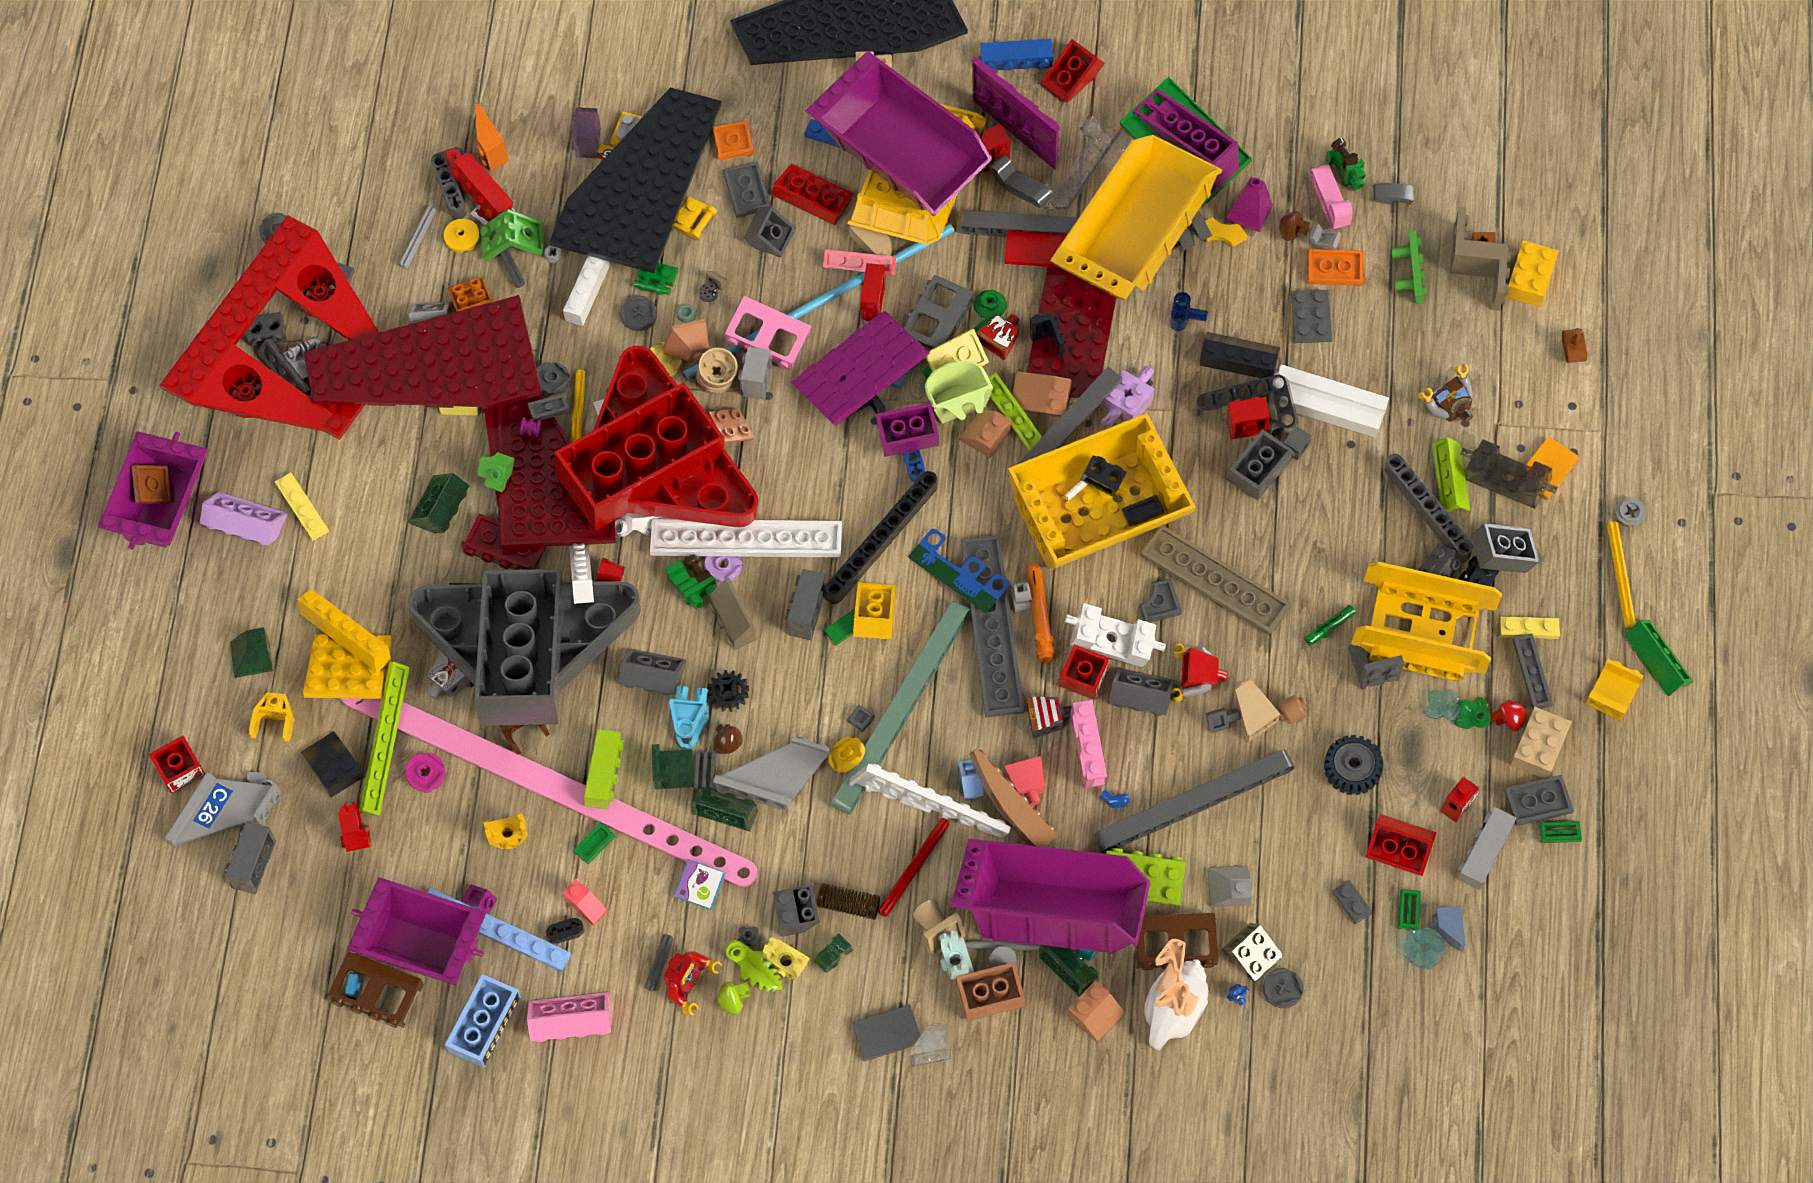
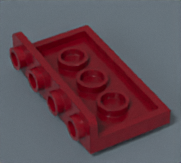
(485, 543)

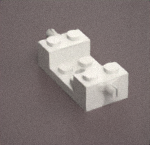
(1131, 644)

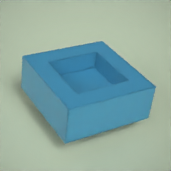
(353, 987)

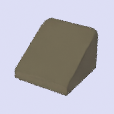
(716, 279)

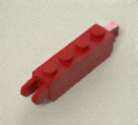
(478, 183)

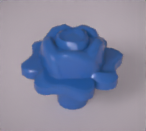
(1238, 993)

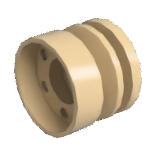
(712, 361)

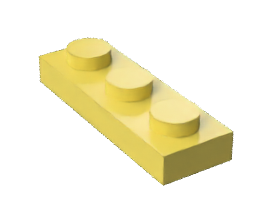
(1540, 627)

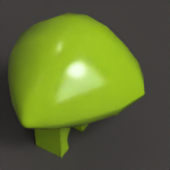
(730, 996)

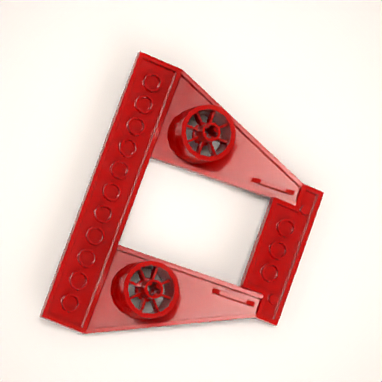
(214, 365)

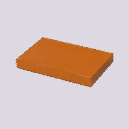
(1335, 267)

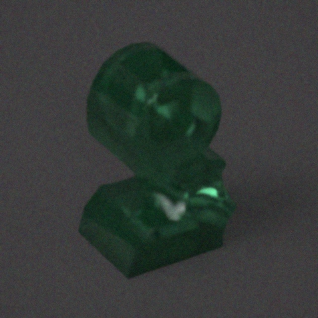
(830, 956)

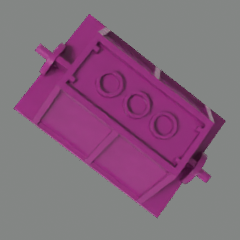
(153, 522)
(417, 931)

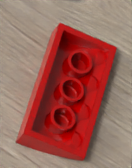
(812, 193)
(1032, 248)

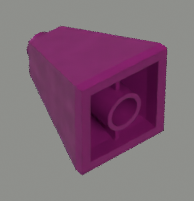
(1251, 205)

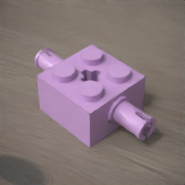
(1129, 397)

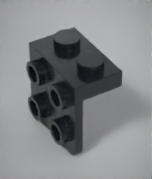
(1045, 325)

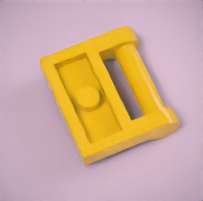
(688, 216)

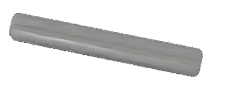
(417, 237)

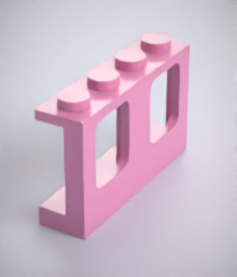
(772, 322)
(1088, 744)

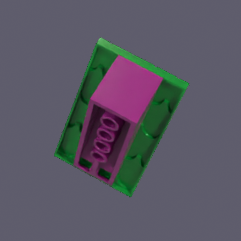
(1181, 122)

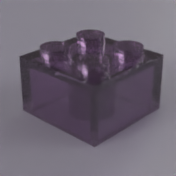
(585, 132)

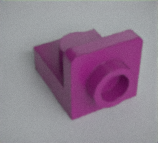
(479, 898)

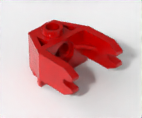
(354, 834)

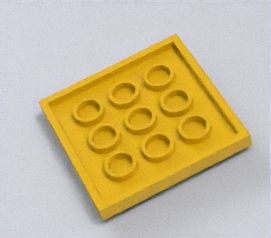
(340, 674)

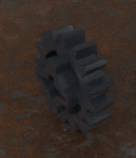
(726, 683)

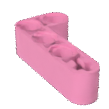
(1335, 208)

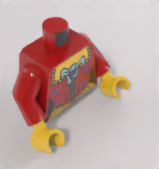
(683, 976)

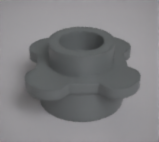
(752, 940)

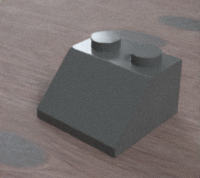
(769, 231)

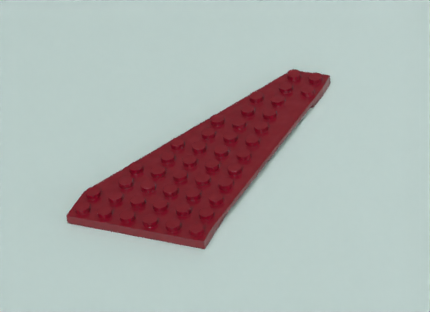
(535, 504)

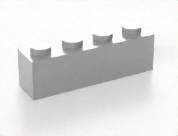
(1488, 845)

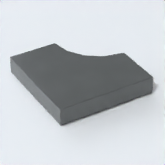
(1162, 603)

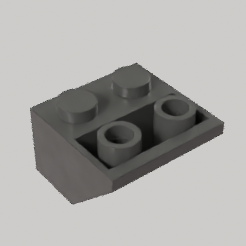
(796, 909)

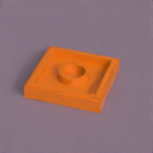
(733, 140)

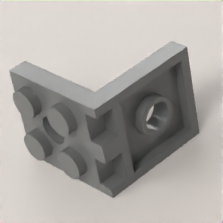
(1375, 672)

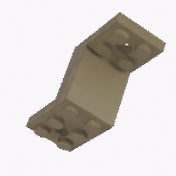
(1480, 259)

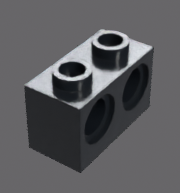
(1101, 480)

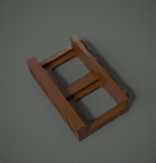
(1175, 926)
(379, 976)

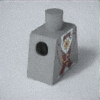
(446, 678)

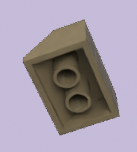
(732, 615)

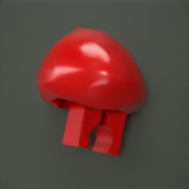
(1511, 714)

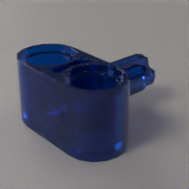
(1184, 312)

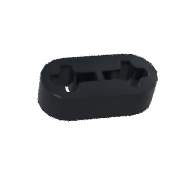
(563, 926)

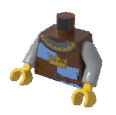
(1451, 399)

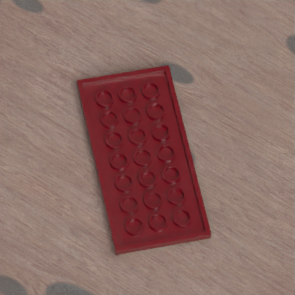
(1086, 322)

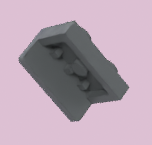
(1442, 562)

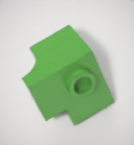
(496, 470)

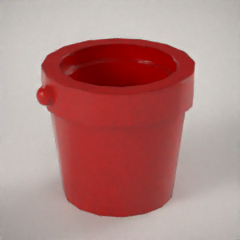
(610, 571)

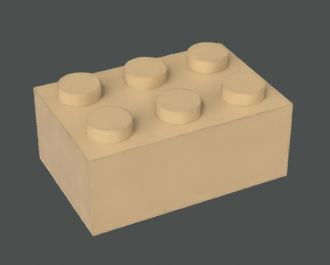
(1541, 743)

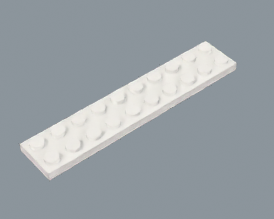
(758, 539)

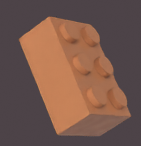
(990, 991)

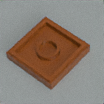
(151, 484)

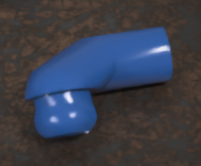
(1115, 801)

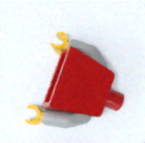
(1198, 671)

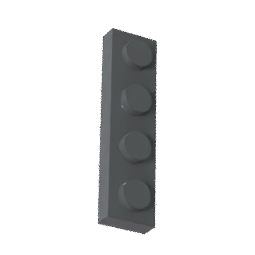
(278, 364)
(1532, 671)

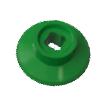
(993, 309)

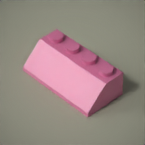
(569, 1017)

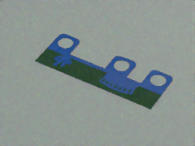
(958, 579)

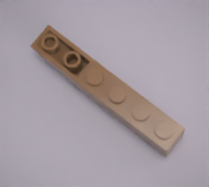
(1011, 804)

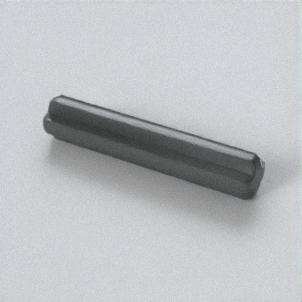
(512, 268)
(659, 962)

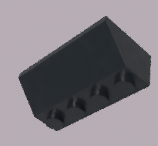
(1239, 356)

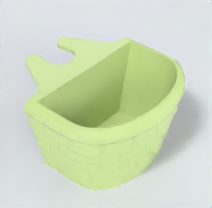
(958, 390)

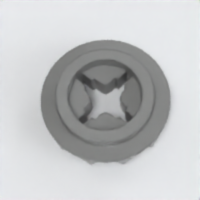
(1633, 505)

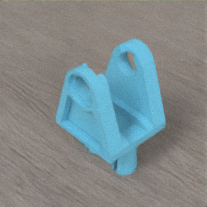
(689, 716)

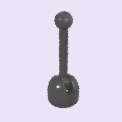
(1274, 427)

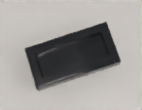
(1143, 510)

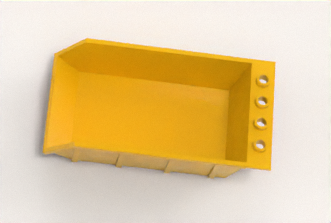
(894, 214)
(1136, 216)

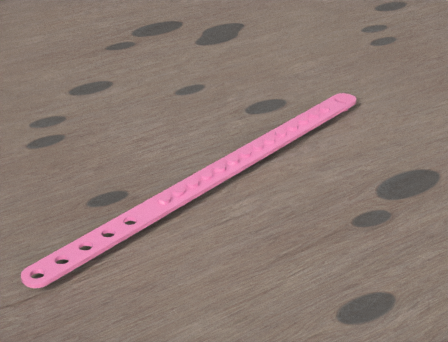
(557, 787)

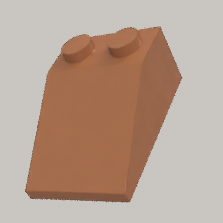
(1042, 393)

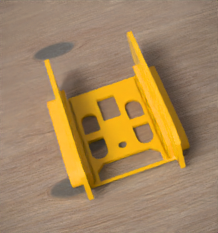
(1423, 646)

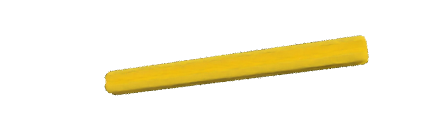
(578, 405)
(1621, 574)

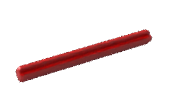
(913, 867)

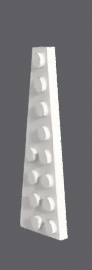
(925, 799)

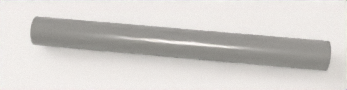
(992, 945)

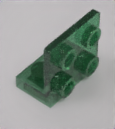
(672, 768)

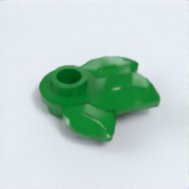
(1471, 711)

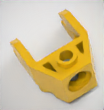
(273, 707)
(496, 829)

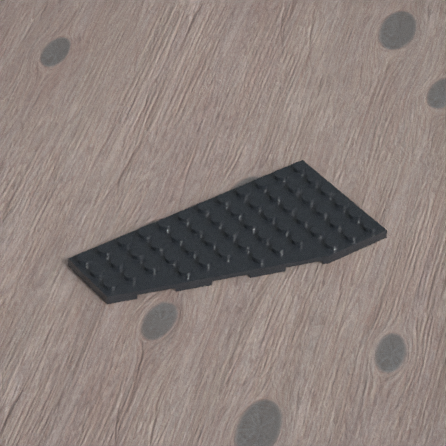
(639, 187)

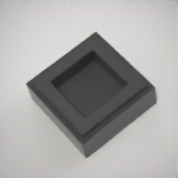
(860, 718)

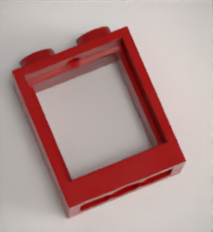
(872, 291)

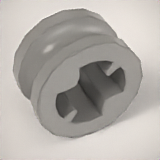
(553, 259)

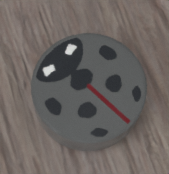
(708, 292)

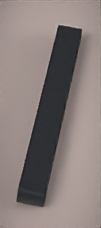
(877, 544)

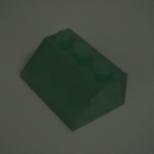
(439, 503)
(724, 808)
(1069, 967)

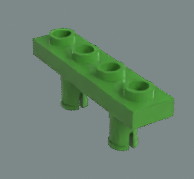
(1411, 252)

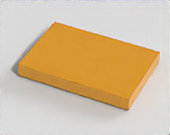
(1556, 457)

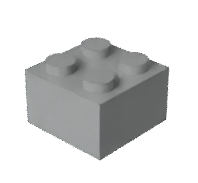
(755, 373)

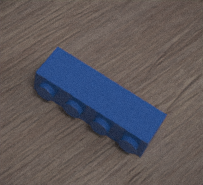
(1017, 54)

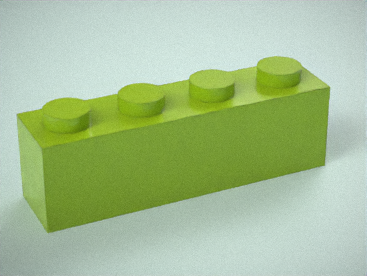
(603, 769)

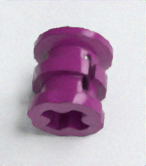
(530, 427)

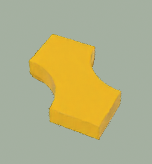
(1229, 234)

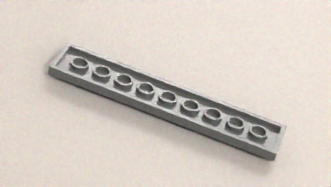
(994, 633)

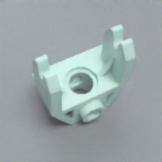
(954, 948)

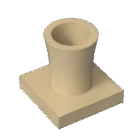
(935, 924)

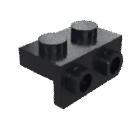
(1478, 575)

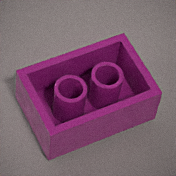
(907, 429)

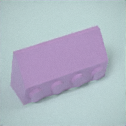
(242, 518)

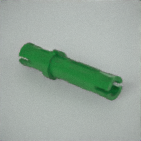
(1324, 629)

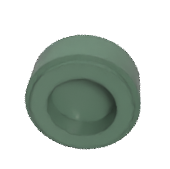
(686, 313)

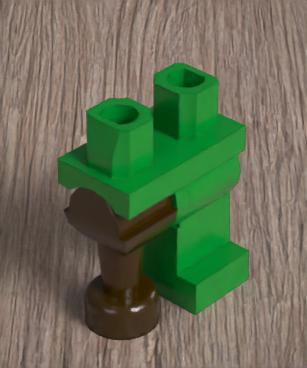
(1348, 165)
(692, 587)

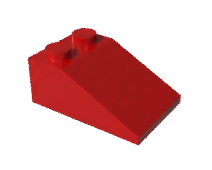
(1072, 71)

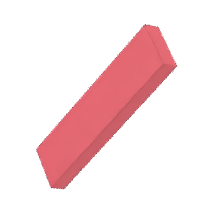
(857, 261)

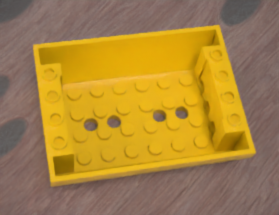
(1044, 480)

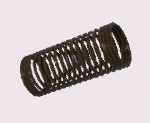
(823, 896)

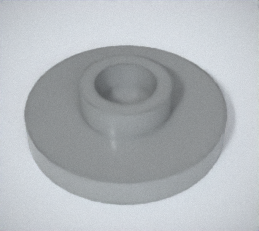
(1002, 955)

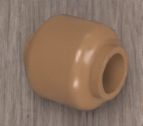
(1292, 709)

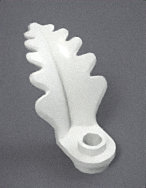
(631, 522)

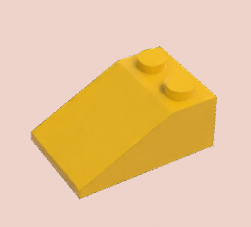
(876, 607)

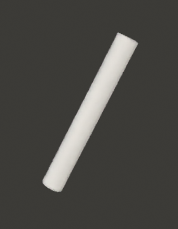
(1078, 487)

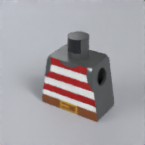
(1046, 715)

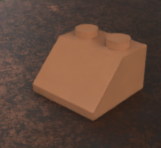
(986, 432)
(1095, 1011)

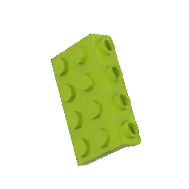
(1164, 875)

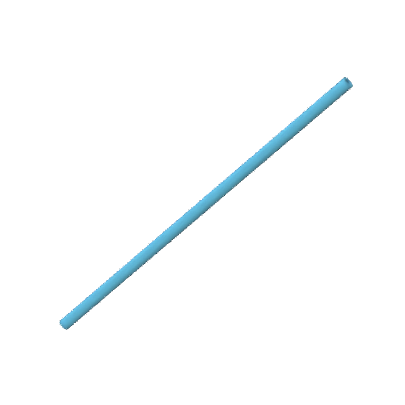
(831, 294)

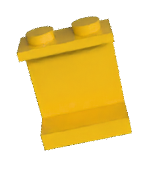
(1614, 689)

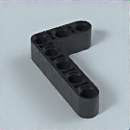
(1251, 387)

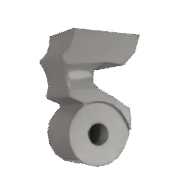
(1021, 597)

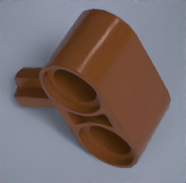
(1574, 345)

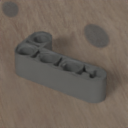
(1019, 183)
(450, 185)

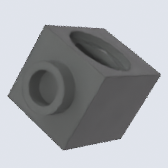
(1298, 441)

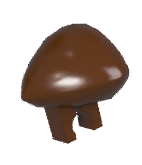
(1292, 224)
(727, 740)

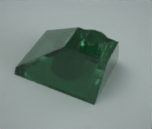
(251, 653)

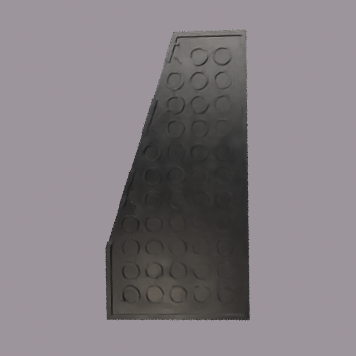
(842, 27)

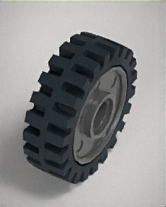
(1353, 751)

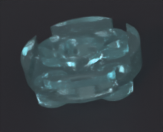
(1421, 937)

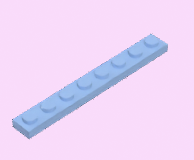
(518, 939)

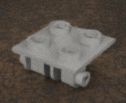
(296, 358)

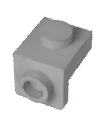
(1324, 238)

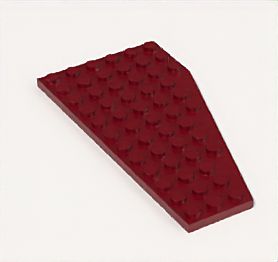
(440, 362)

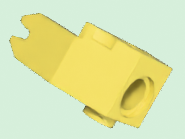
(778, 951)

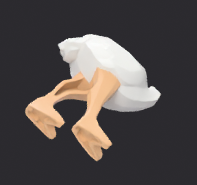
(1176, 996)

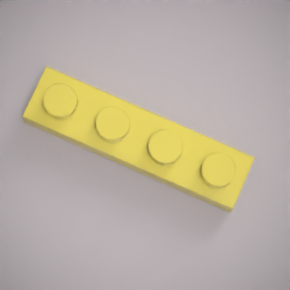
(301, 506)

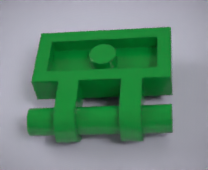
(664, 276)

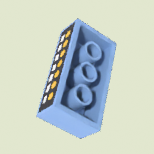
(483, 1021)

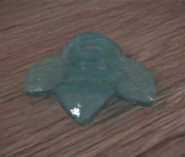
(1440, 703)

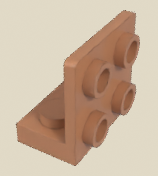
(731, 425)

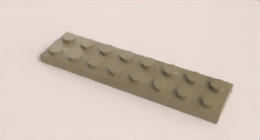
(1215, 579)

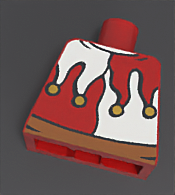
(999, 335)
(1462, 796)

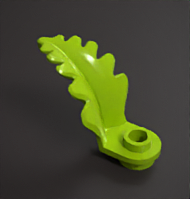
(753, 967)

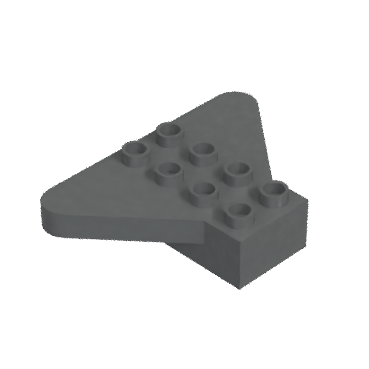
(522, 637)

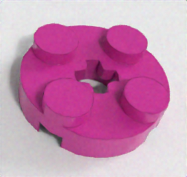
(428, 782)

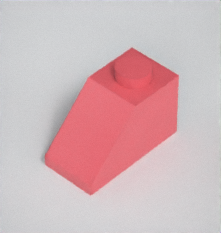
(584, 902)

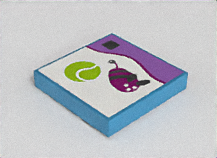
(699, 884)

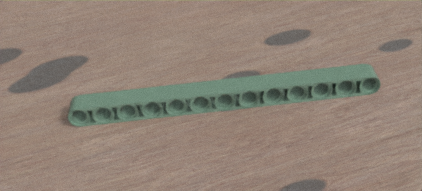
(904, 701)

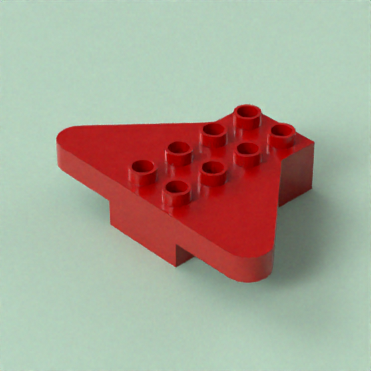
(654, 454)

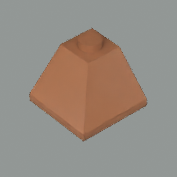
(687, 341)

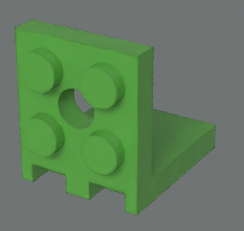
(509, 230)

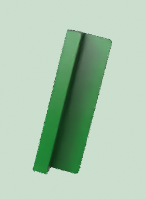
(1658, 657)

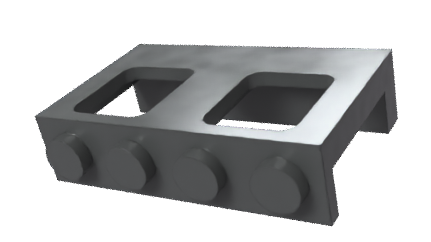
(948, 318)

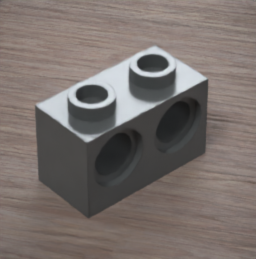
(264, 325)

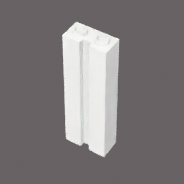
(1333, 401)

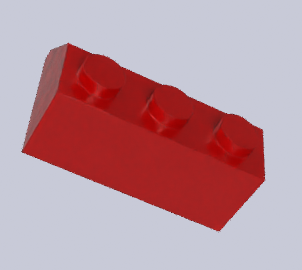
(1401, 844)

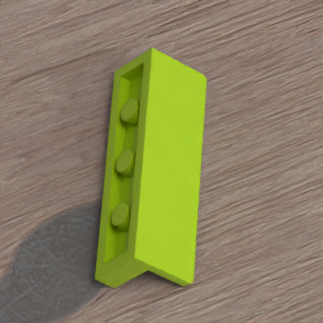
(1450, 475)

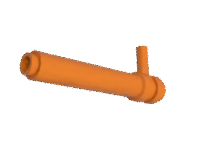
(1043, 640)

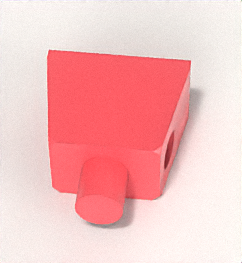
(1027, 778)

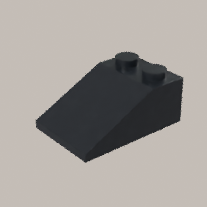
(332, 764)

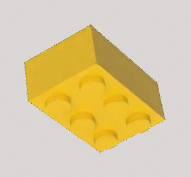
(1532, 273)

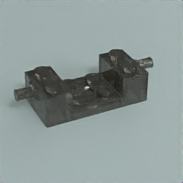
(1489, 467)

